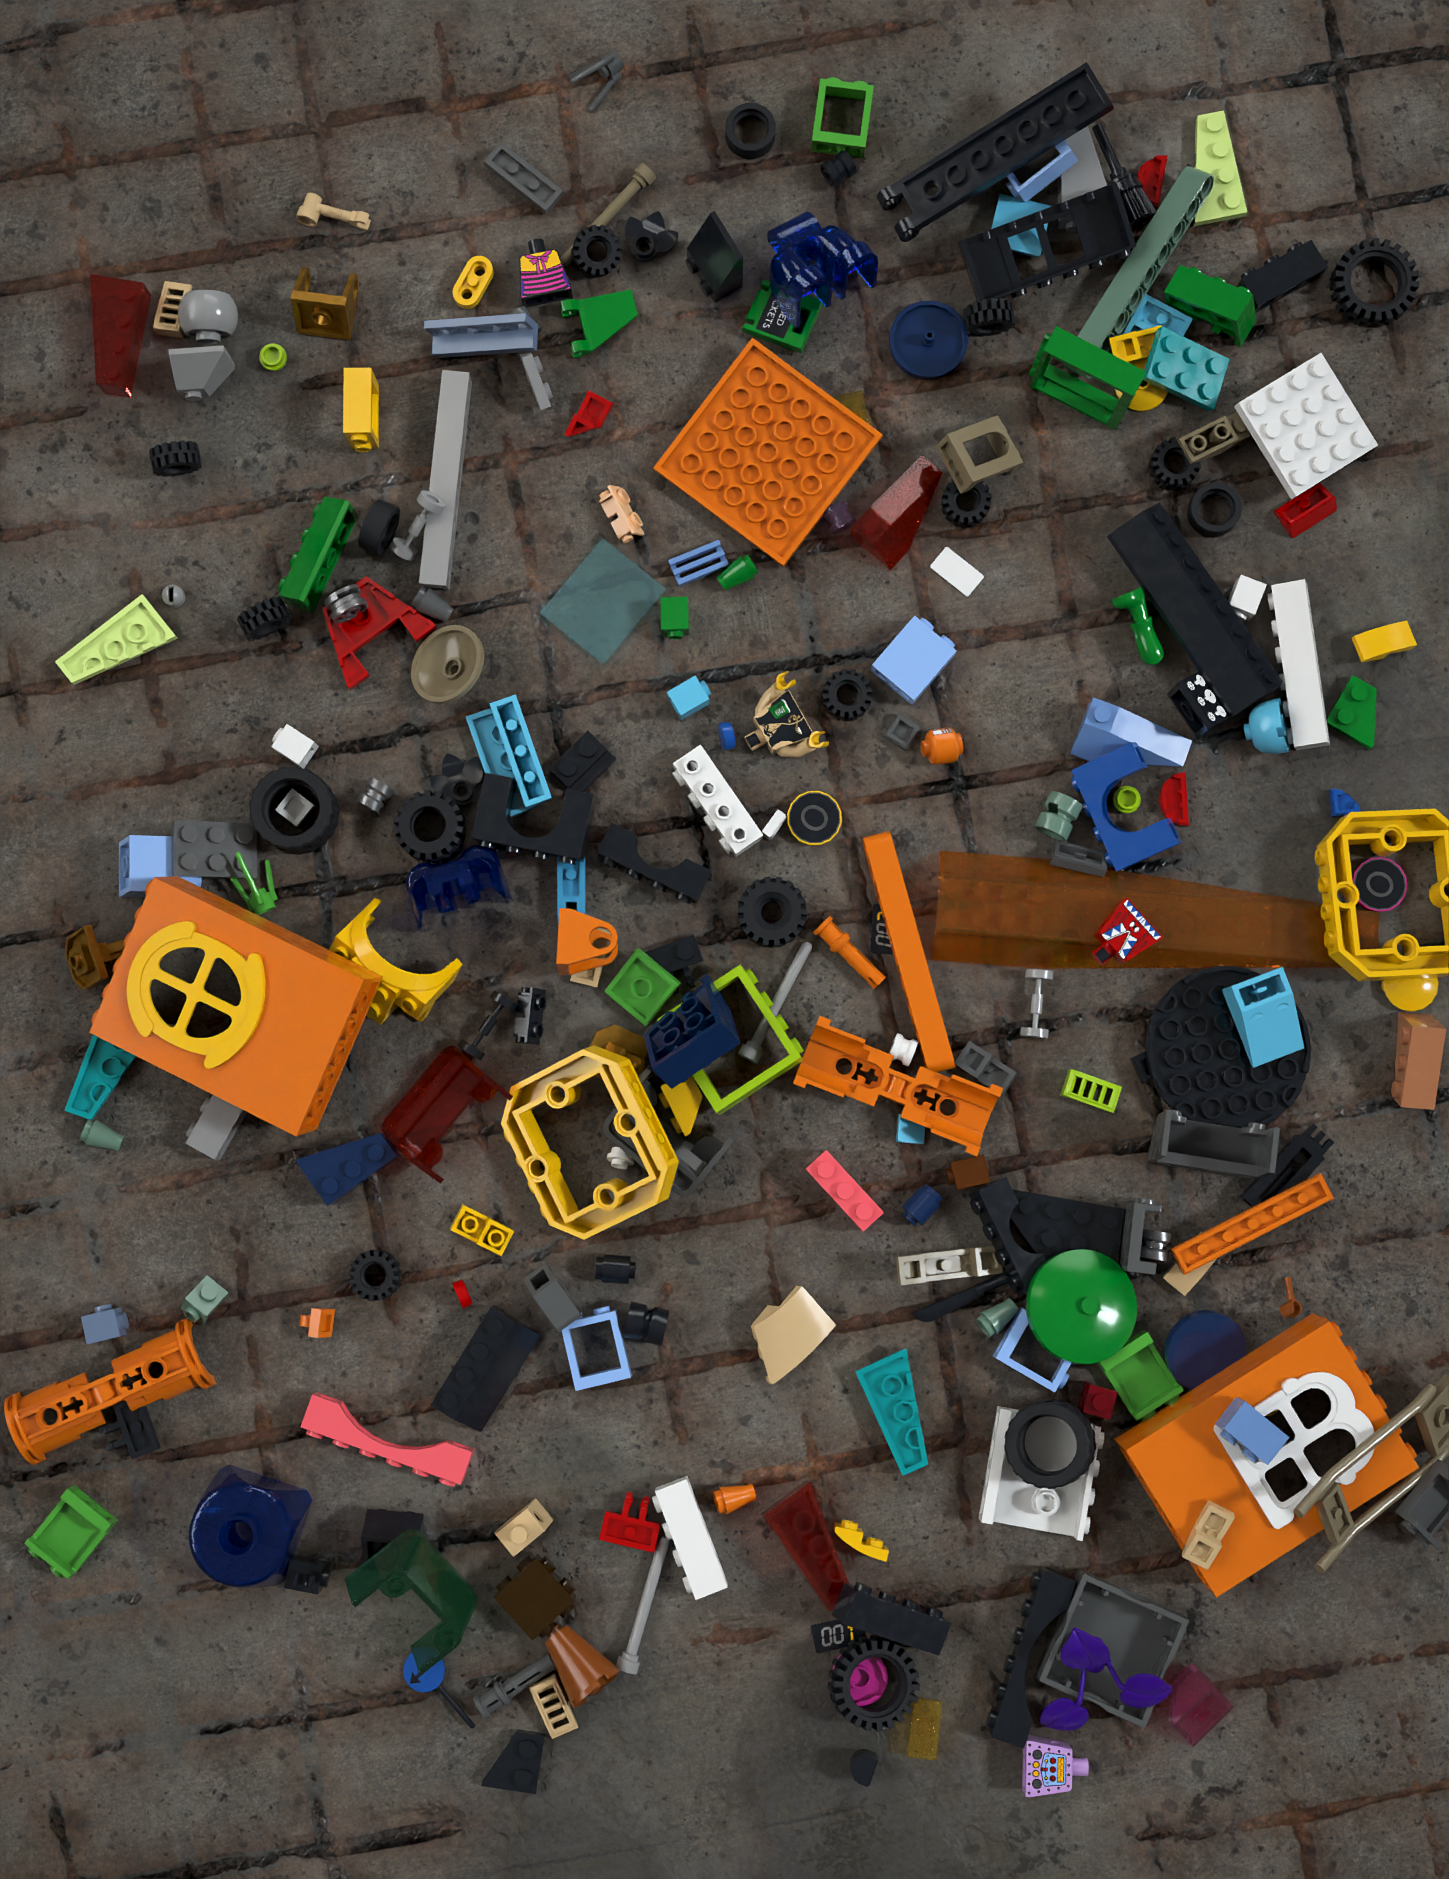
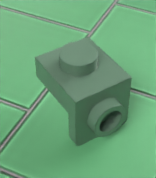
(203, 1300)

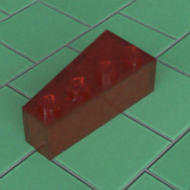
(118, 331)
(805, 1537)

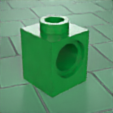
(674, 617)

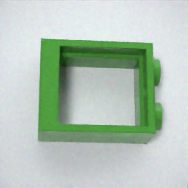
(835, 142)

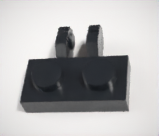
(678, 956)
(136, 1429)

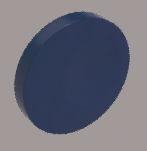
(928, 340)
(1202, 1347)

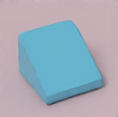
(909, 1131)

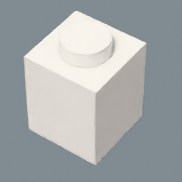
(1246, 597)
(294, 745)

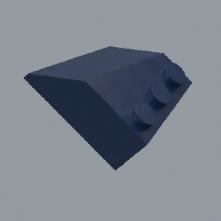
(691, 1035)

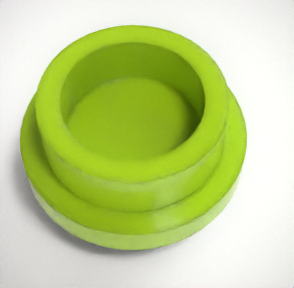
(273, 357)
(1126, 799)

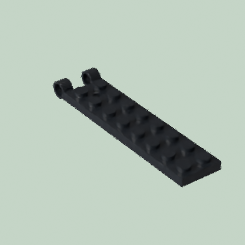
(997, 150)

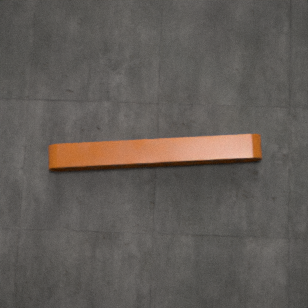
(908, 952)

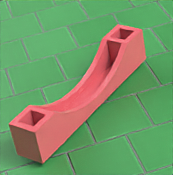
(332, 1419)

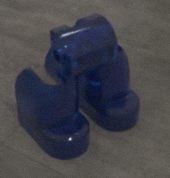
(830, 248)
(469, 875)

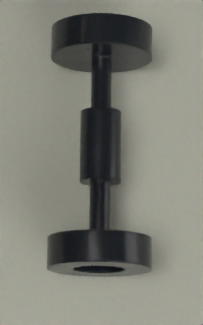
(487, 1025)

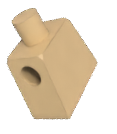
(524, 1527)

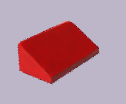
(1306, 510)

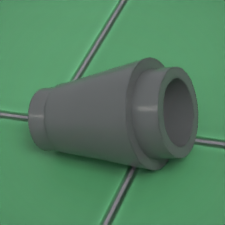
(432, 605)

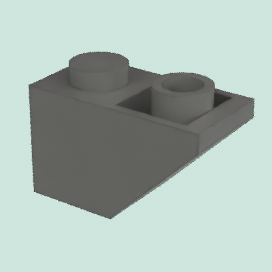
(552, 1297)

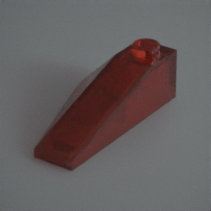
(895, 517)

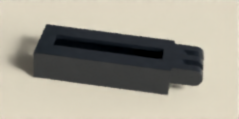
(1284, 1176)

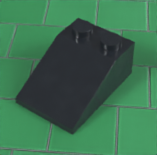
(715, 259)

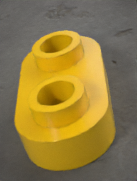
(471, 283)

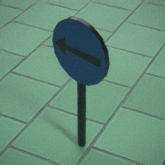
(429, 1681)

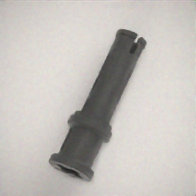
(503, 1692)

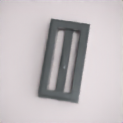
(1078, 858)

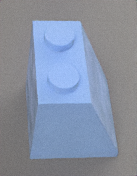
(142, 860)

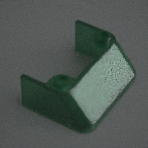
(417, 1565)

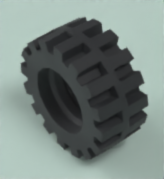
(175, 458)

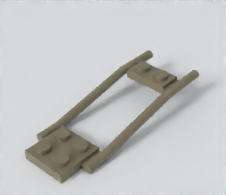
(1432, 1416)

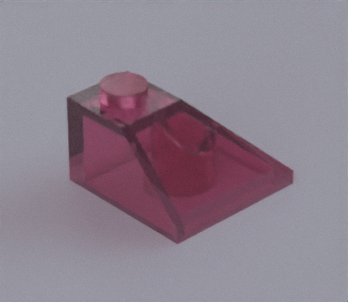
(1196, 1704)

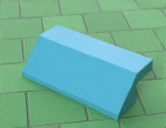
(509, 752)

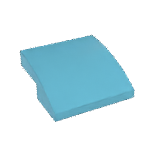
(1014, 208)
(1155, 313)

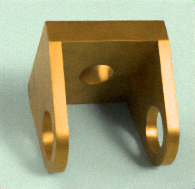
(337, 310)

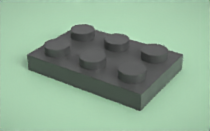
(210, 848)

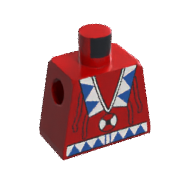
(1124, 934)

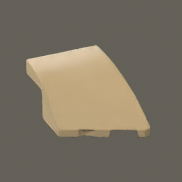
(790, 1332)

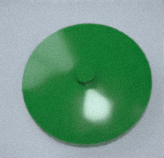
(1081, 1306)

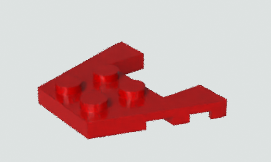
(381, 614)

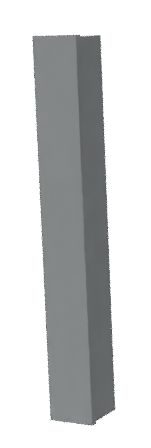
(446, 479)

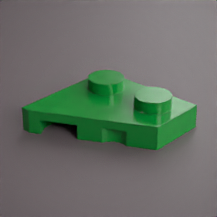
(1355, 712)

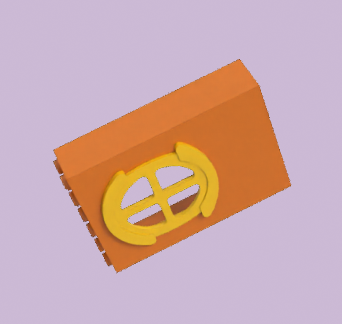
(285, 1035)

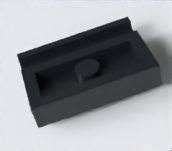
(583, 763)

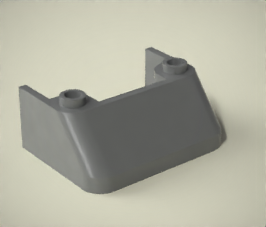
(1214, 1148)
(693, 1160)

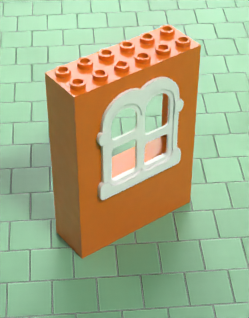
(1190, 1462)

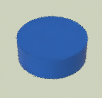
(726, 735)

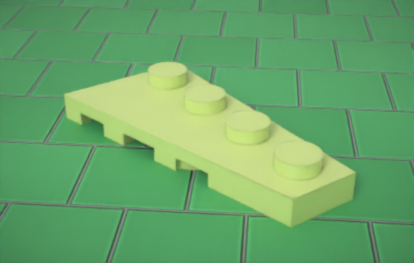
(118, 640)

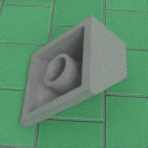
(200, 370)

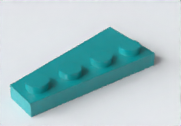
(97, 1077)
(893, 1401)

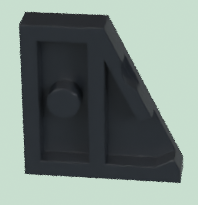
(518, 1763)

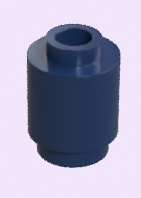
(921, 1205)

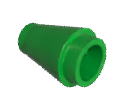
(738, 572)

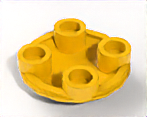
(1410, 993)

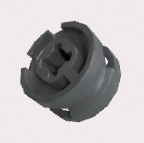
(345, 603)

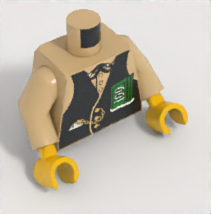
(782, 723)

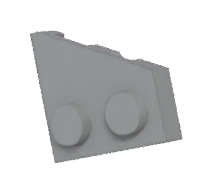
(532, 368)

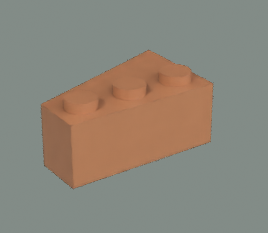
(1418, 1060)

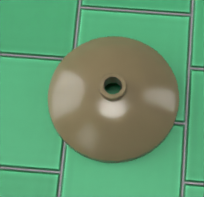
(447, 664)

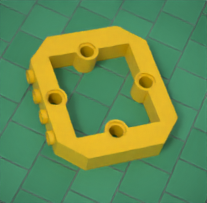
(1341, 919)
(531, 1147)

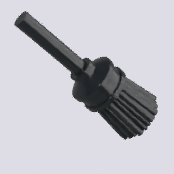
(1136, 203)

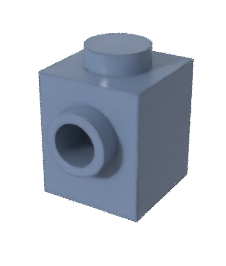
(104, 1324)

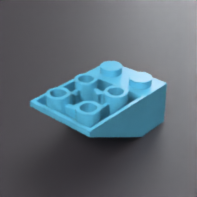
(1265, 1016)

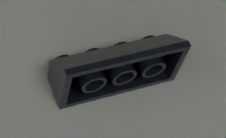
(485, 1369)

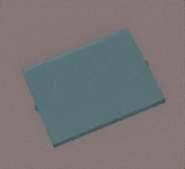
(603, 601)

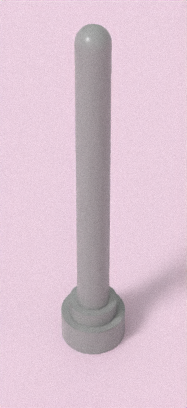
(752, 1049)
(629, 1660)

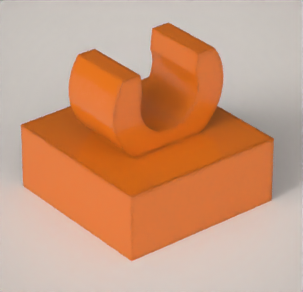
(319, 1322)

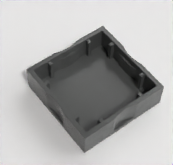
(1134, 1628)

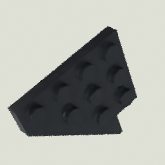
(1063, 1224)

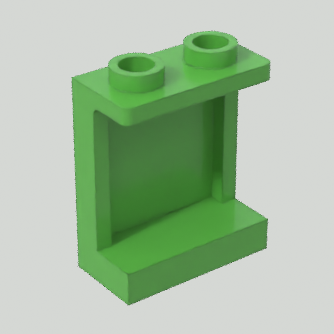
(1141, 1377)
(70, 1533)

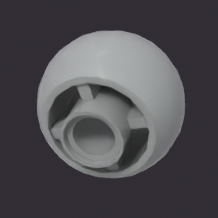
(208, 316)

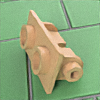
(618, 503)

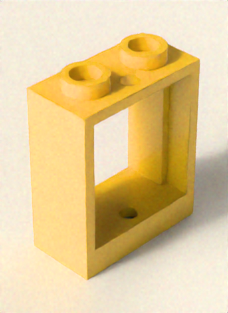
(361, 409)

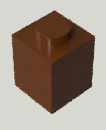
(967, 1172)

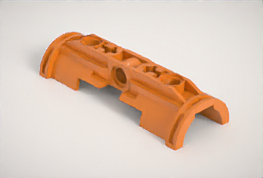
(971, 1100)
(180, 1374)

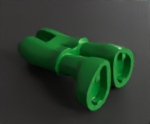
(1145, 637)

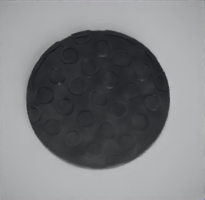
(1202, 1062)

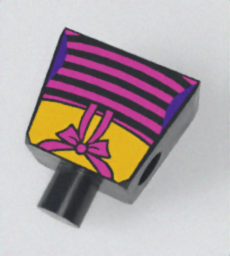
(542, 276)

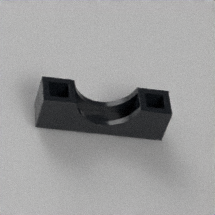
(685, 879)
(994, 1206)

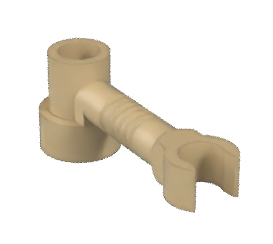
(313, 209)

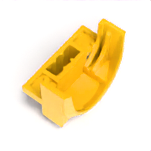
(398, 988)

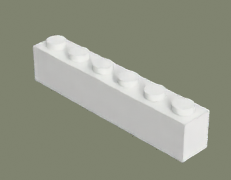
(1300, 665)

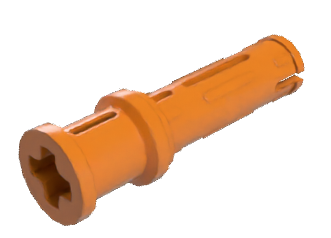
(840, 943)

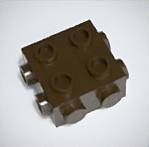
(536, 1596)

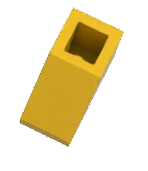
(684, 1102)

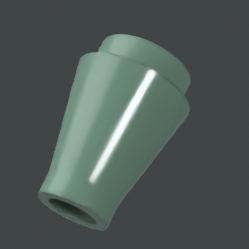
(101, 1136)
(995, 1318)

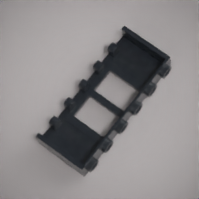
(1101, 232)

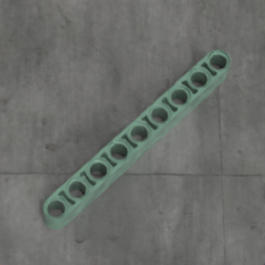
(1146, 259)

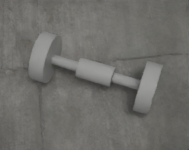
(404, 548)
(1036, 1003)

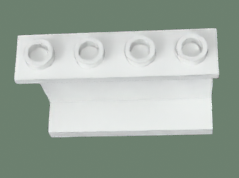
(1050, 1447)

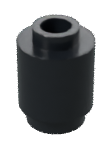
(615, 1269)

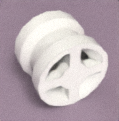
(903, 1049)

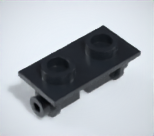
(532, 1003)

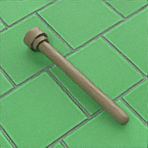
(642, 177)

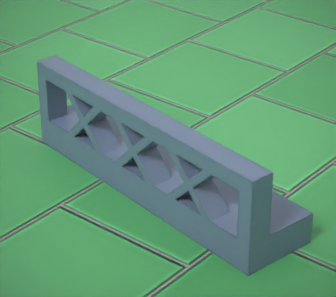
(482, 335)

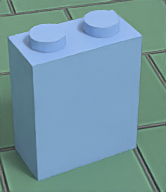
(914, 659)

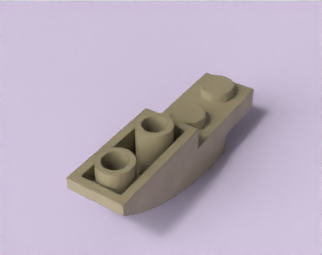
(1215, 438)

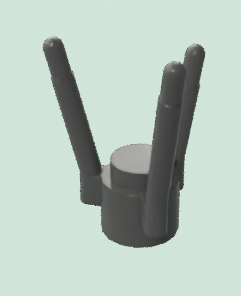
(607, 66)

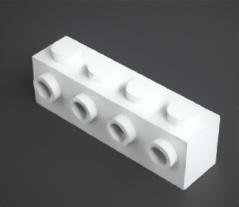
(717, 800)

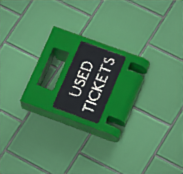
(772, 323)

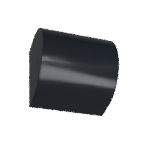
(863, 1766)

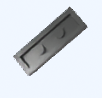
(523, 178)

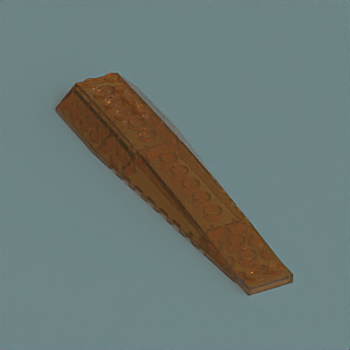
(1047, 916)

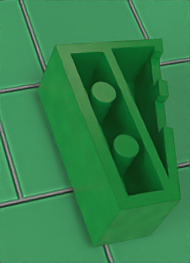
(1212, 300)

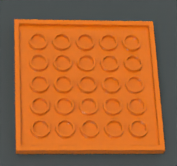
(768, 452)

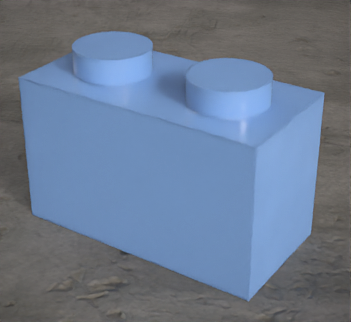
(1251, 1431)

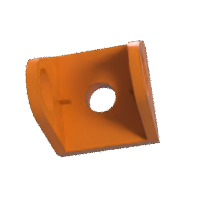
(575, 942)

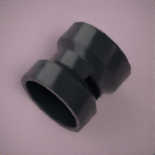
(838, 169)

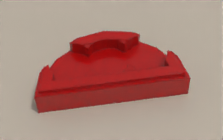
(1152, 177)
(1173, 799)

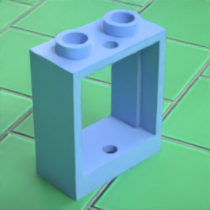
(1045, 175)
(1008, 1344)
(605, 1376)

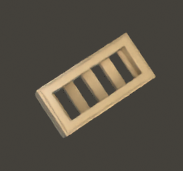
(160, 326)
(545, 1684)

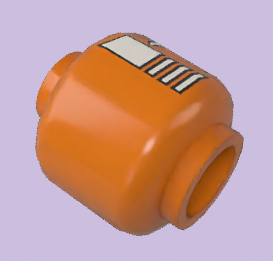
(942, 746)

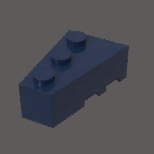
(347, 1166)

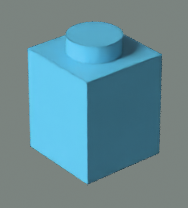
(689, 697)

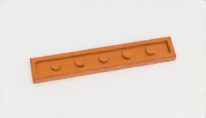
(1251, 1223)

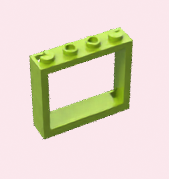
(778, 1025)

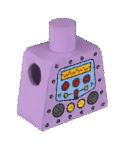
(1049, 1766)

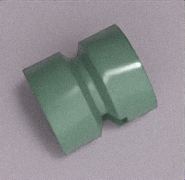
(1058, 816)

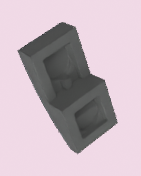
(985, 1067)

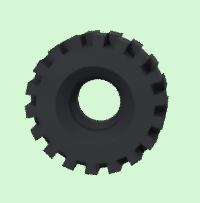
(776, 891)

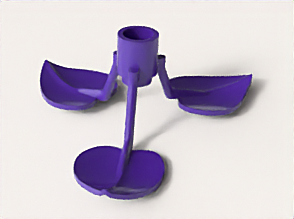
(1091, 1654)

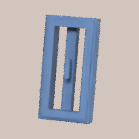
(693, 554)

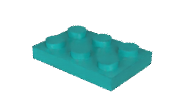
(1185, 369)

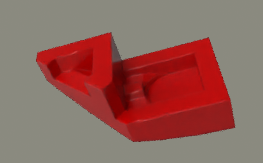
(590, 415)

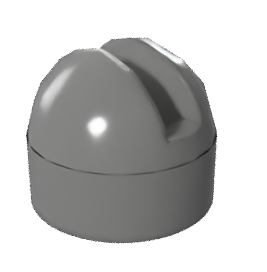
(178, 596)

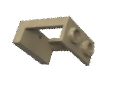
(959, 462)

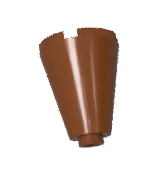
(578, 1664)

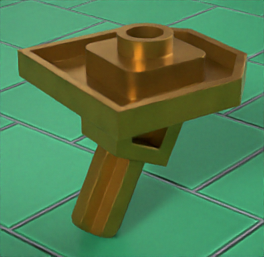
(88, 958)
(622, 1043)

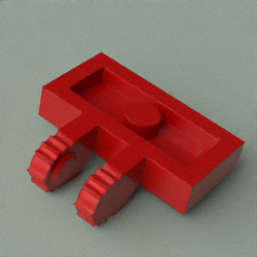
(630, 1530)

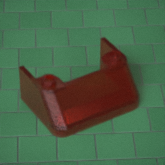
(435, 1105)

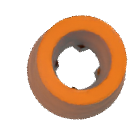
(733, 1497)

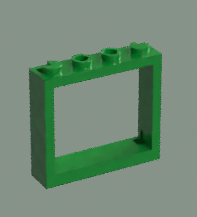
(1092, 362)

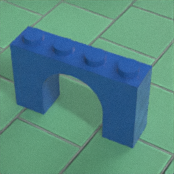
(1095, 783)

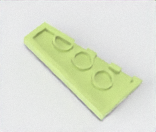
(1216, 157)

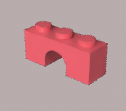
(844, 1190)

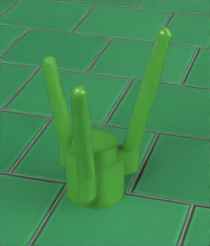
(260, 899)

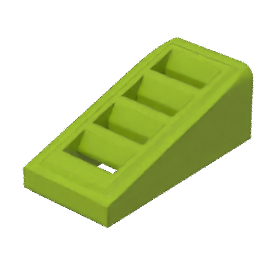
(1067, 1090)

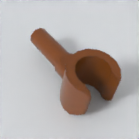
(1292, 1306)

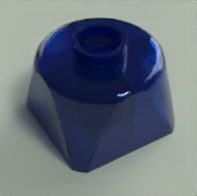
(272, 1511)

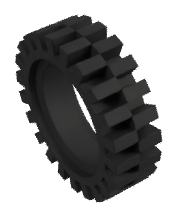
(1395, 261)
(903, 1696)

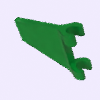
(599, 318)

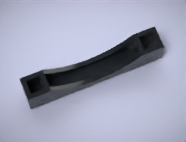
(1048, 1599)

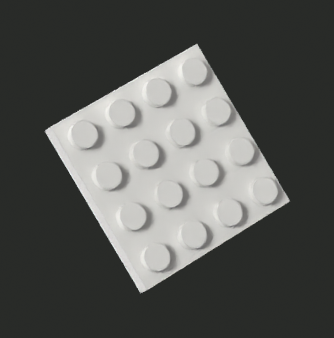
(1305, 425)

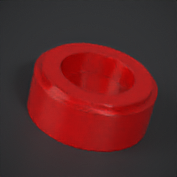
(462, 1293)

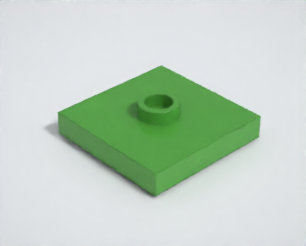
(642, 987)

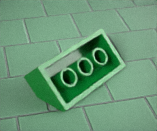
(318, 554)

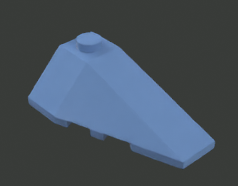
(1111, 727)

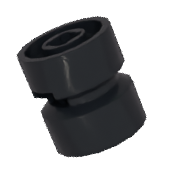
(646, 1323)

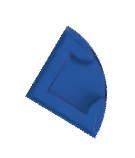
(1342, 803)

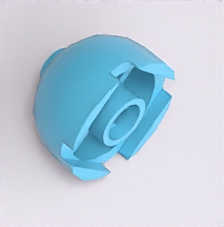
(1268, 727)

